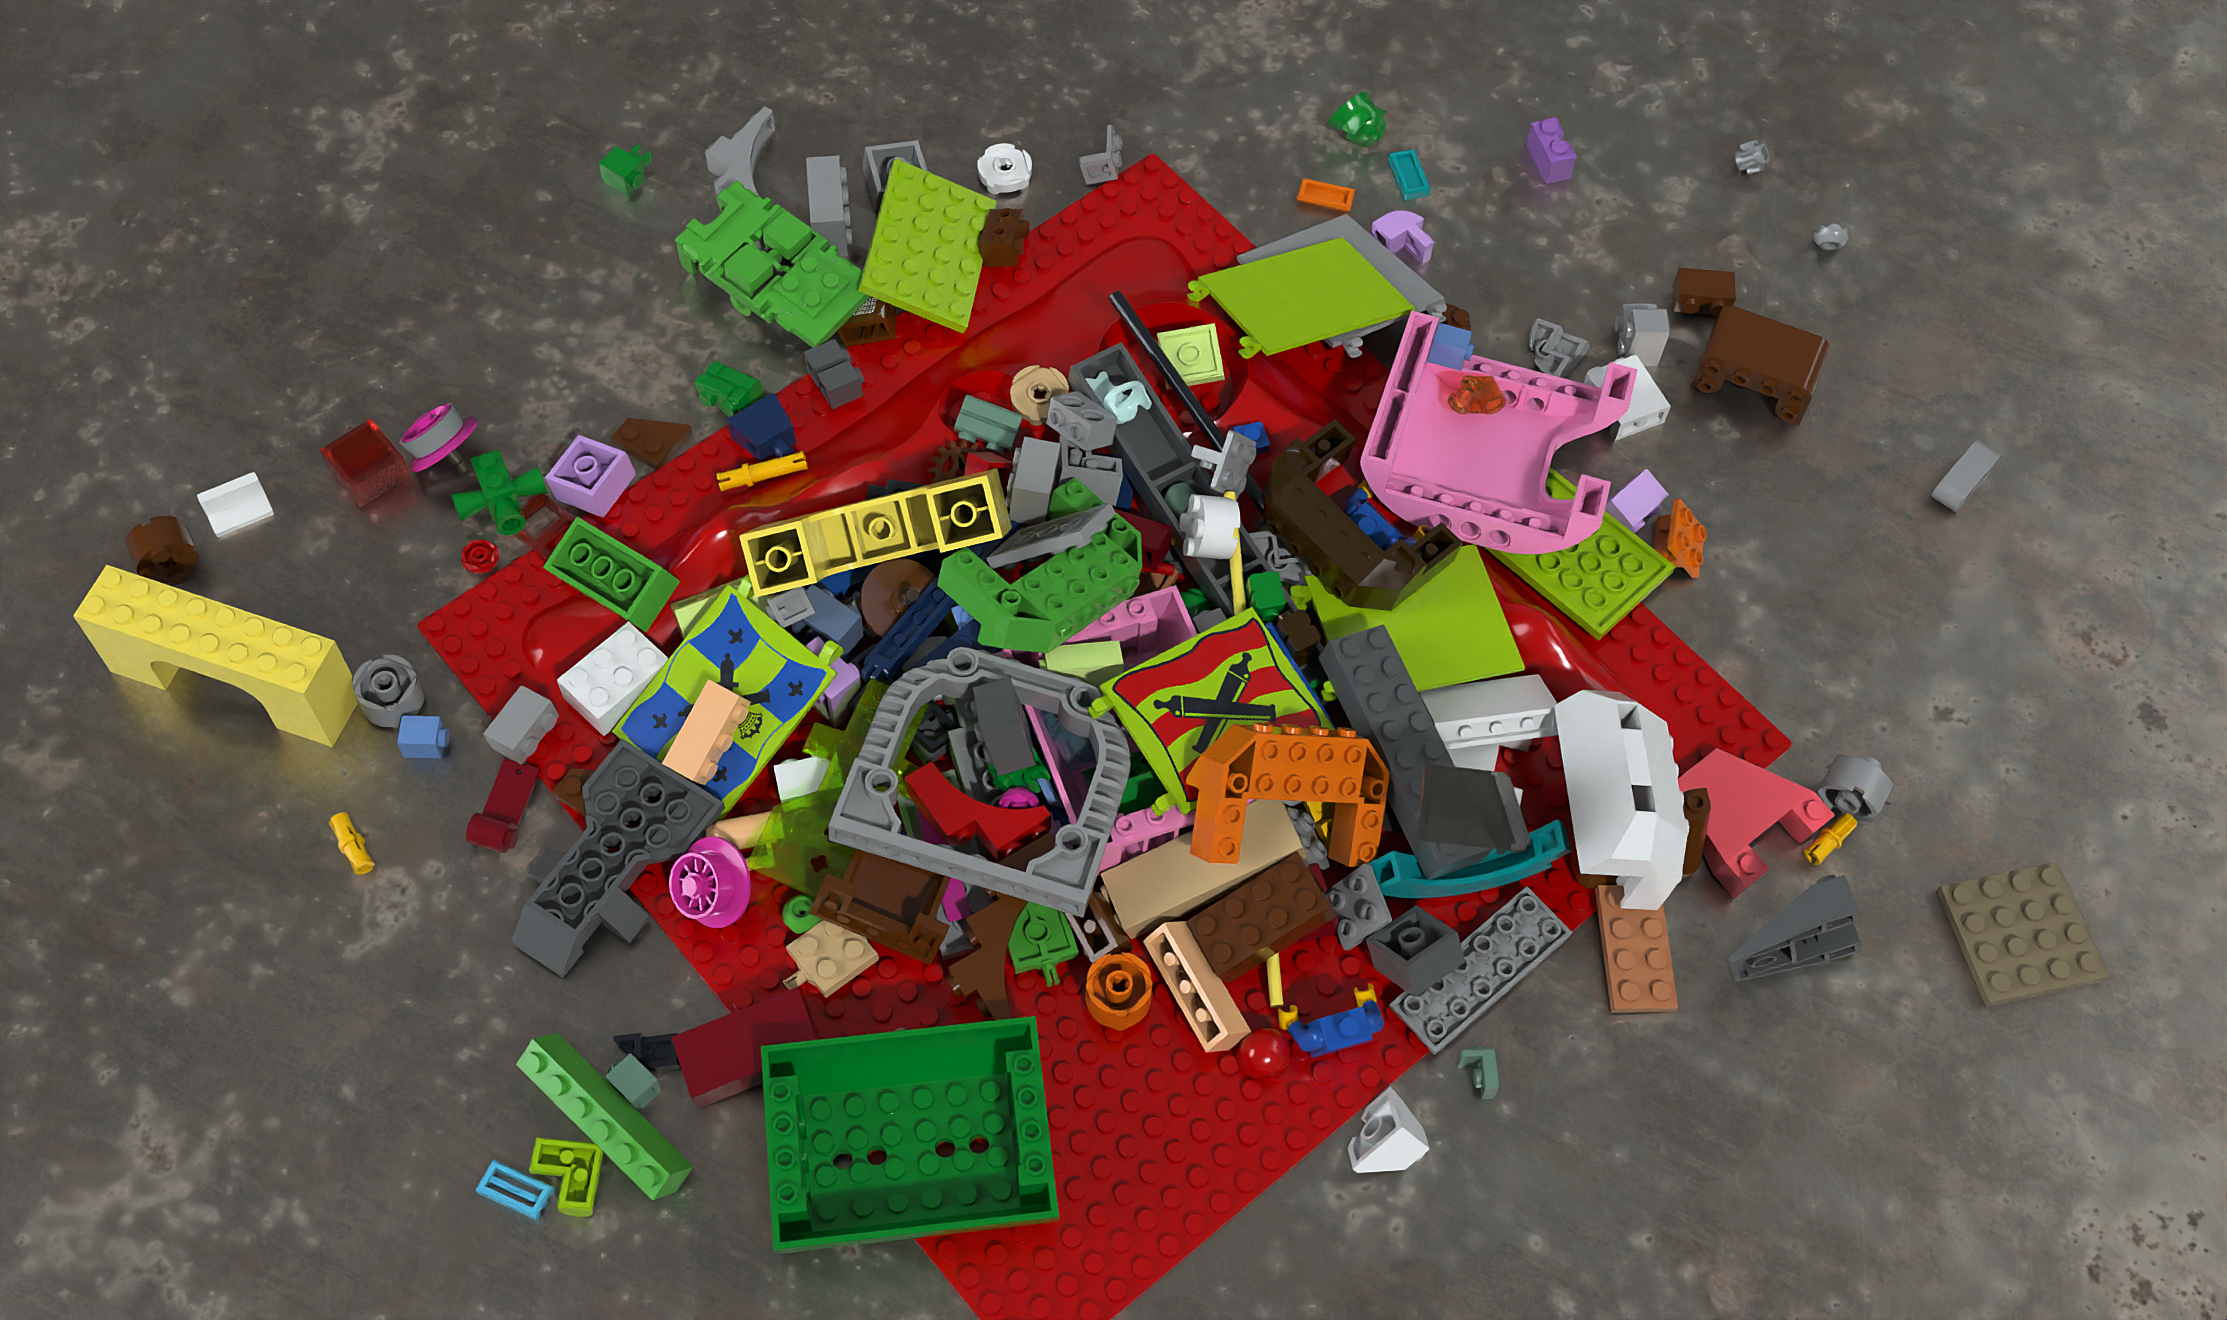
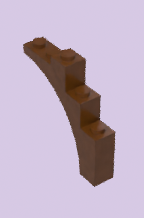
(991, 930)

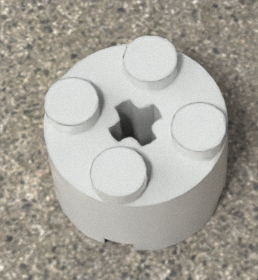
(1210, 527)

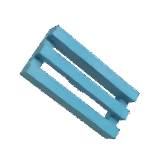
(540, 1202)

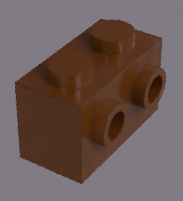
(1003, 237)
(1703, 291)
(1099, 930)

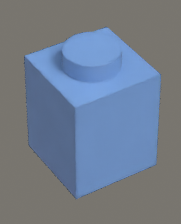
(1451, 347)
(422, 737)

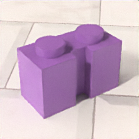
(1550, 153)

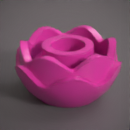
(1018, 799)

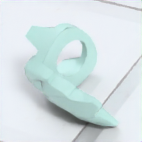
(1114, 401)

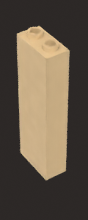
(1174, 882)

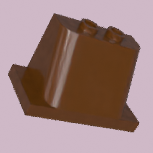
(886, 904)

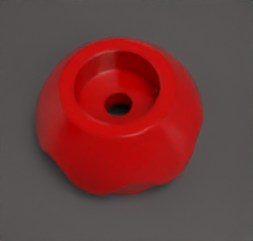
(478, 549)

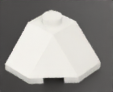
(1389, 1138)

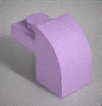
(1404, 230)

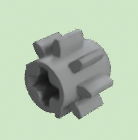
(1752, 157)

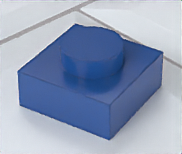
(1257, 433)

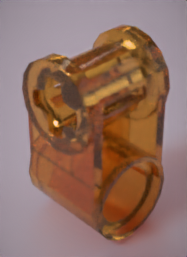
(1477, 396)

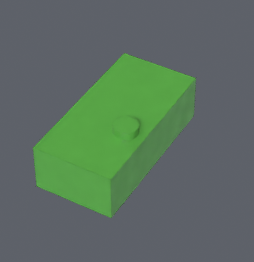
(611, 574)

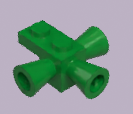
(499, 493)

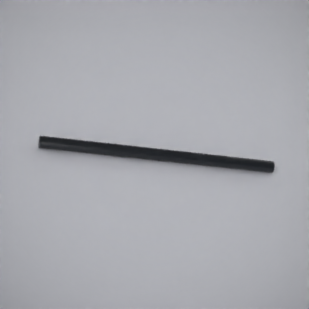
(1180, 388)

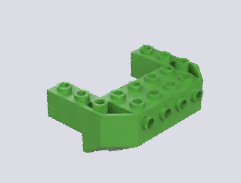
(1056, 596)

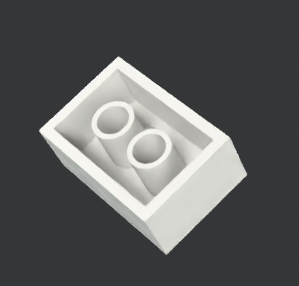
(612, 677)

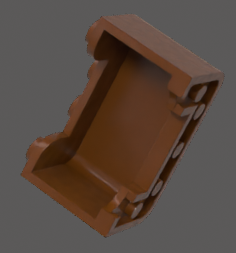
(1764, 358)

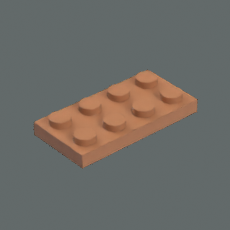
(1635, 955)

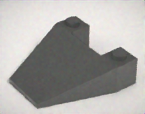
(1804, 934)

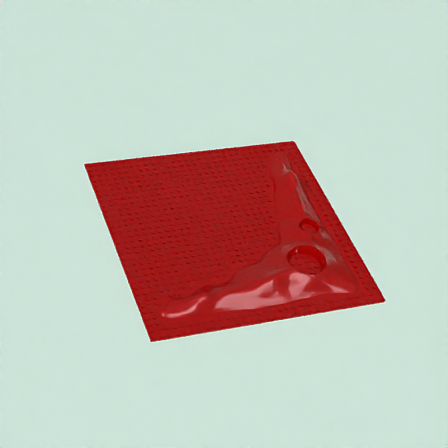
(1142, 1122)

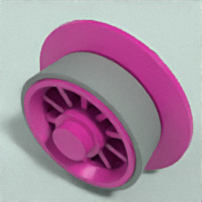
(437, 436)

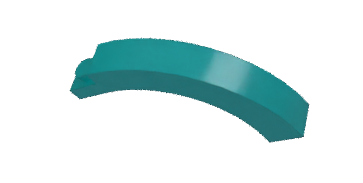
(1402, 876)

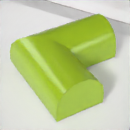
(577, 1164)

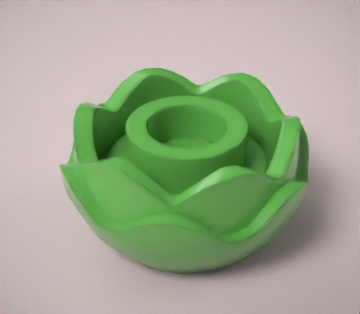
(792, 917)

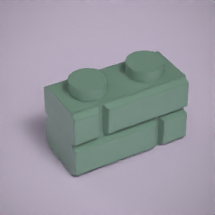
(987, 424)

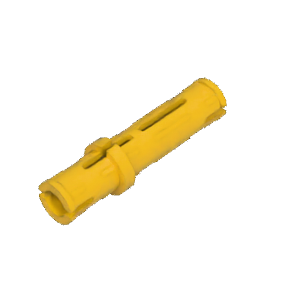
(762, 471)

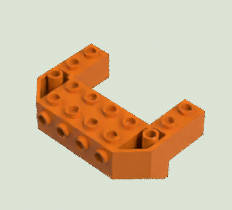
(1289, 766)

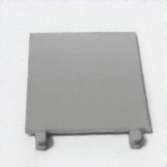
(1395, 271)

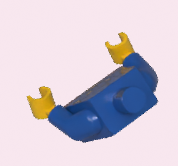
(1372, 521)
(1337, 1030)

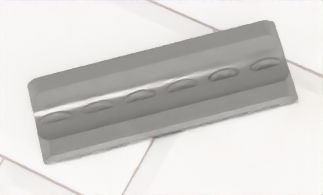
(1495, 961)

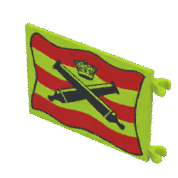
(1198, 691)

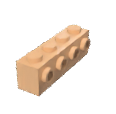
(1196, 987)

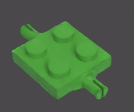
(1041, 941)

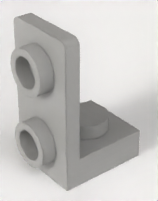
(1105, 165)
(789, 606)

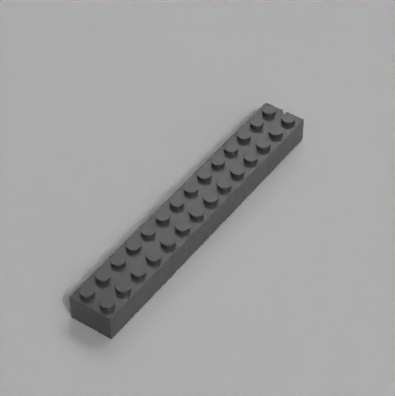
(1156, 458)

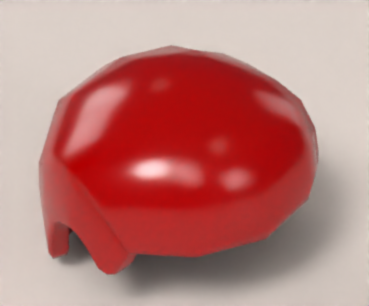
(1264, 1052)

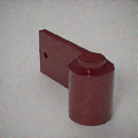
(504, 809)

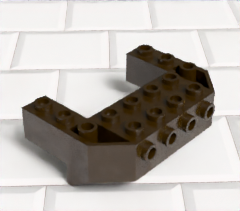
(1332, 542)

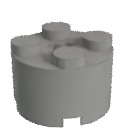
(387, 690)
(1855, 787)

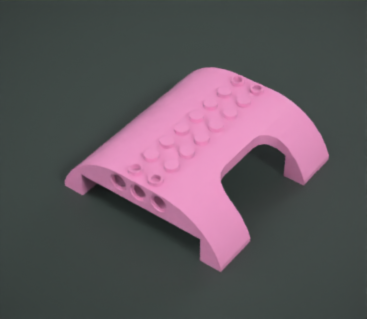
(1489, 470)

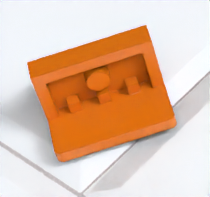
(1680, 538)

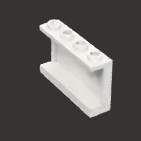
(1492, 711)

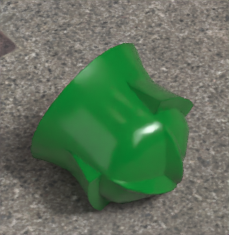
(1360, 120)

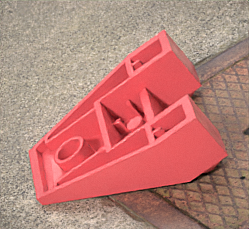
(1743, 807)

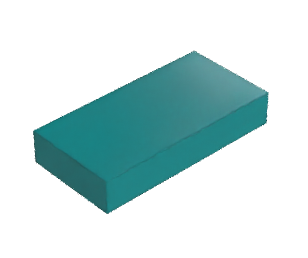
(1409, 174)

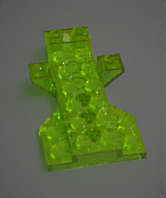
(797, 827)

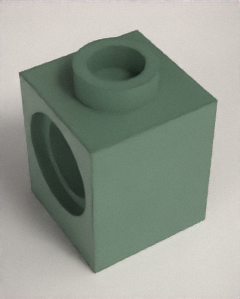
(633, 1081)

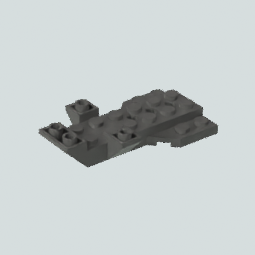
(589, 881)

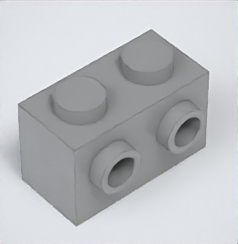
(521, 724)

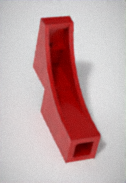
(959, 817)

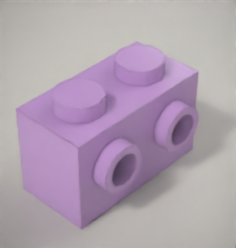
(1637, 500)

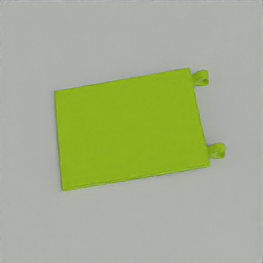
(1302, 296)
(1442, 632)

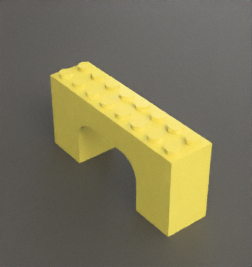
(876, 530)
(155, 629)

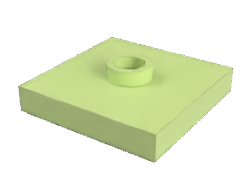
(1193, 353)

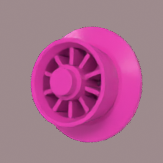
(711, 882)

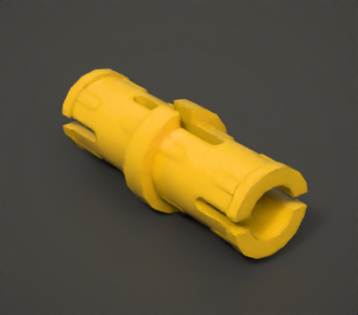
(351, 843)

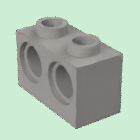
(1081, 420)

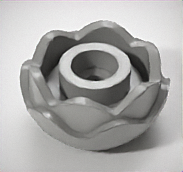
(1830, 237)

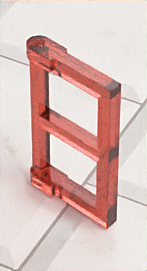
(532, 508)

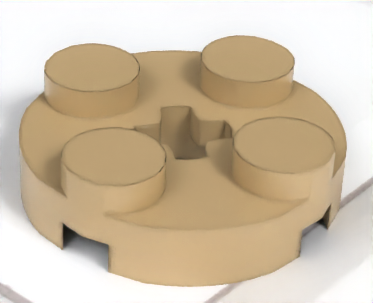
(1023, 394)

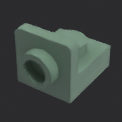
(1486, 1074)

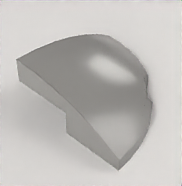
(1554, 350)
(1280, 558)

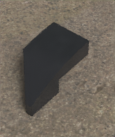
(653, 1052)

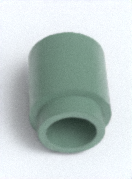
(1178, 498)

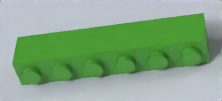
(604, 1115)

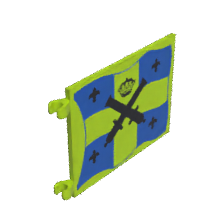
(749, 656)

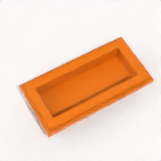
(1326, 195)

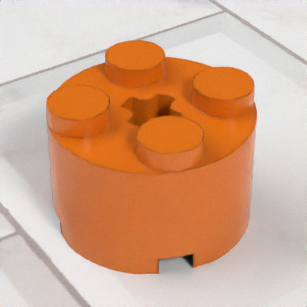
(1119, 1008)

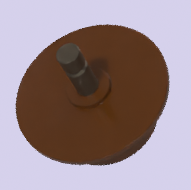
(891, 591)

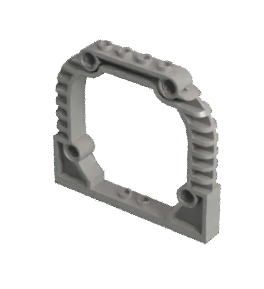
(1055, 880)

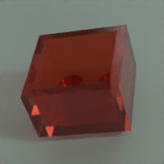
(365, 463)

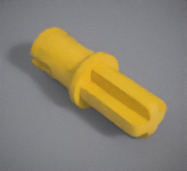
(1830, 838)

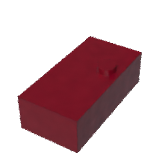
(726, 1052)

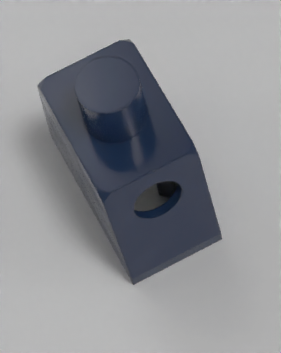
(763, 429)

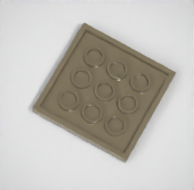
(2022, 934)

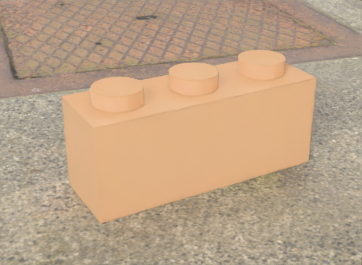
(707, 733)

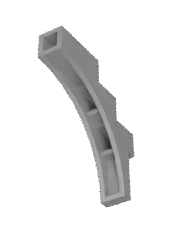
(737, 157)

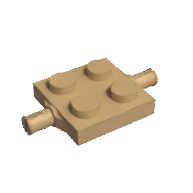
(829, 957)

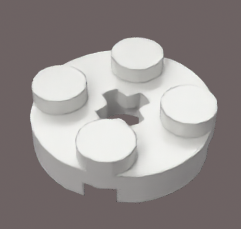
(1004, 181)

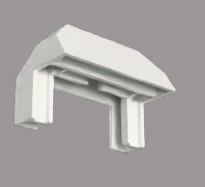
(1620, 830)

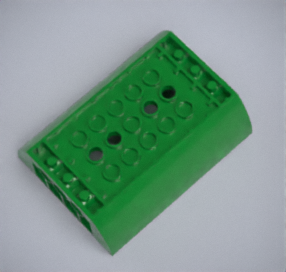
(906, 1098)

